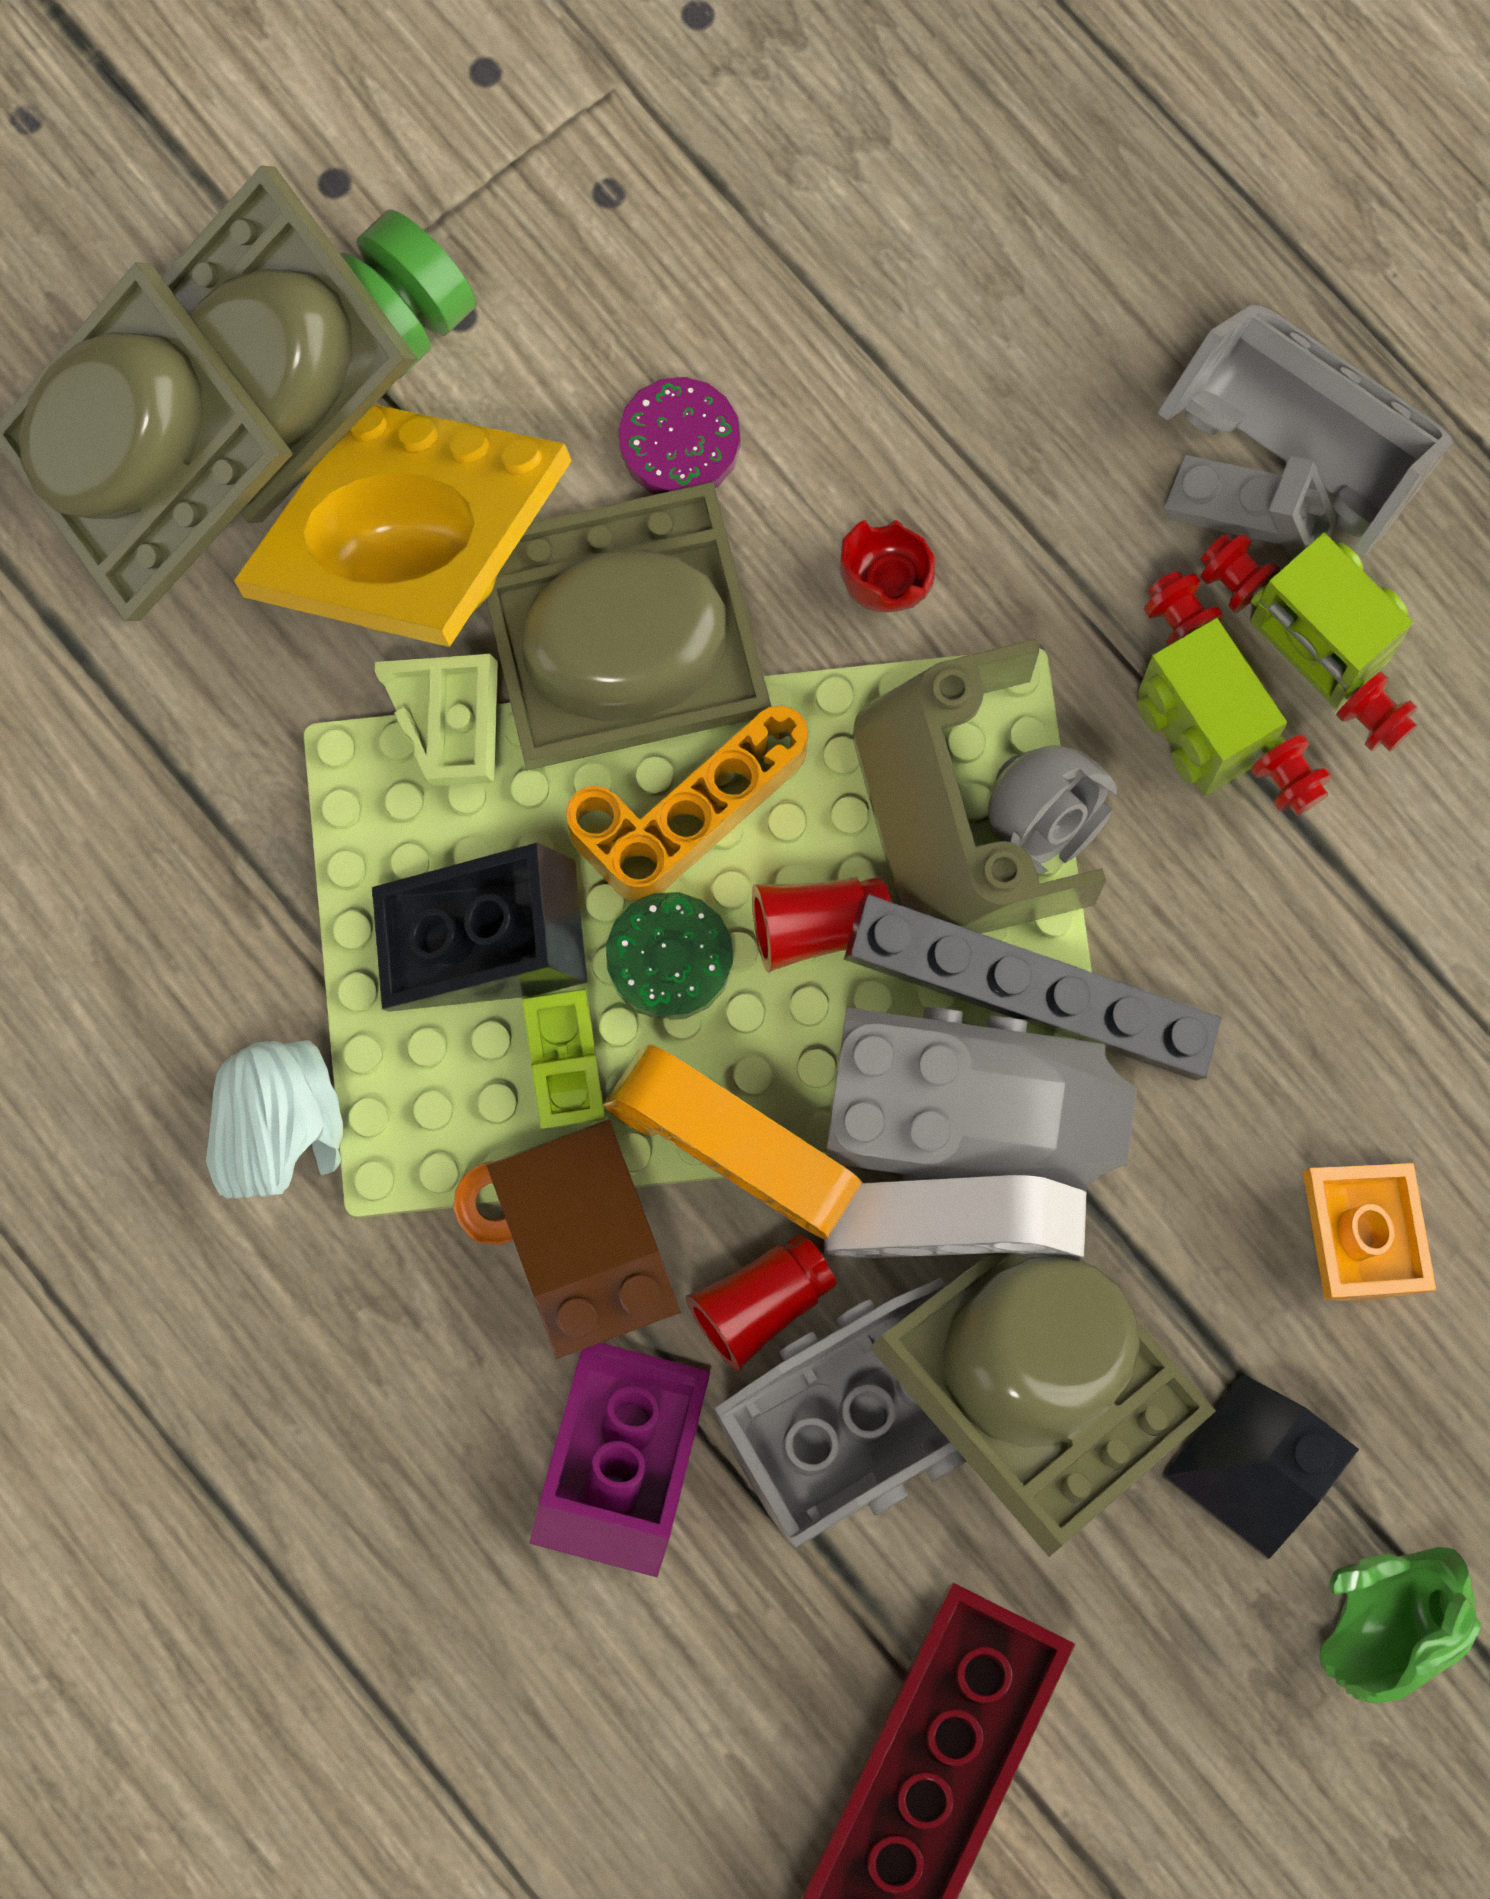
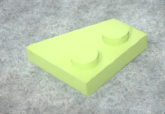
(447, 714)

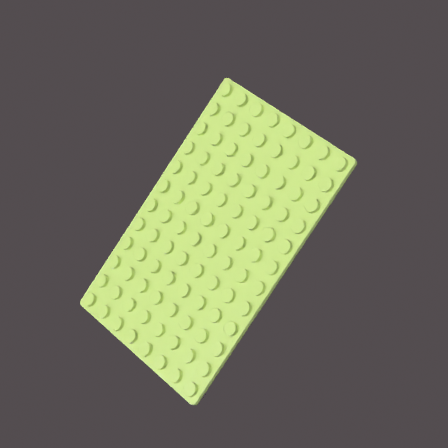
(455, 1083)

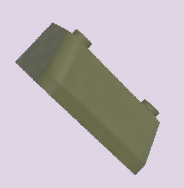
(922, 810)

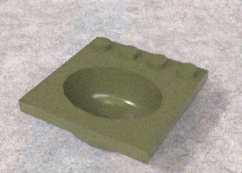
(288, 324)
(140, 442)
(625, 628)
(1044, 1386)

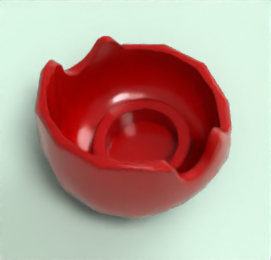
(886, 566)

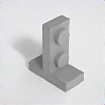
(1263, 505)

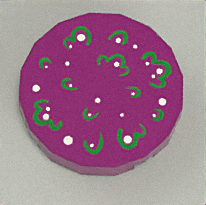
(679, 435)

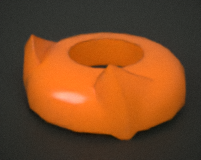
(472, 1221)

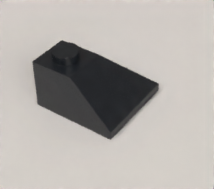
(1260, 1464)

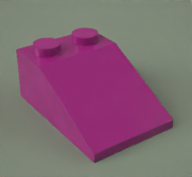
(620, 1458)

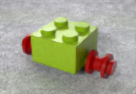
(1326, 624)
(1216, 705)

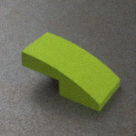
(563, 1058)

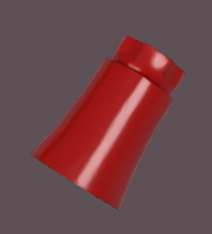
(807, 918)
(761, 1299)

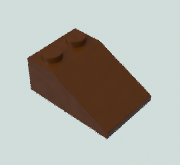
(583, 1239)

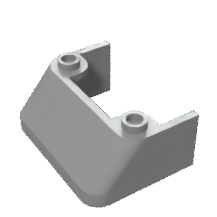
(1315, 406)

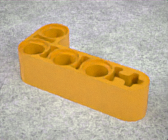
(694, 796)
(733, 1139)

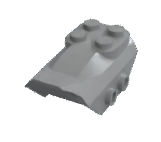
(975, 1100)
(835, 1426)

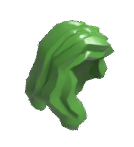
(1400, 1622)

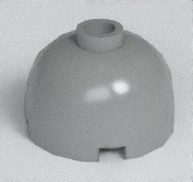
(1050, 803)

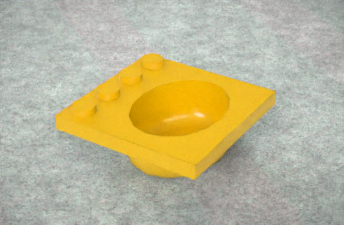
(405, 524)

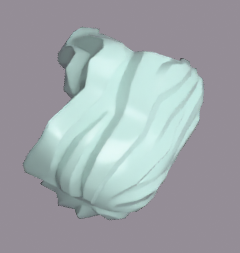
(266, 1113)

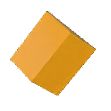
(1368, 1231)

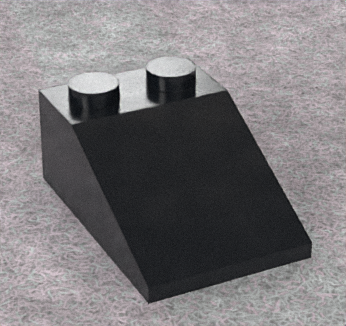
(480, 931)

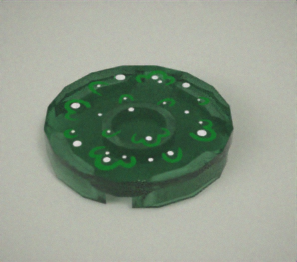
(669, 956)

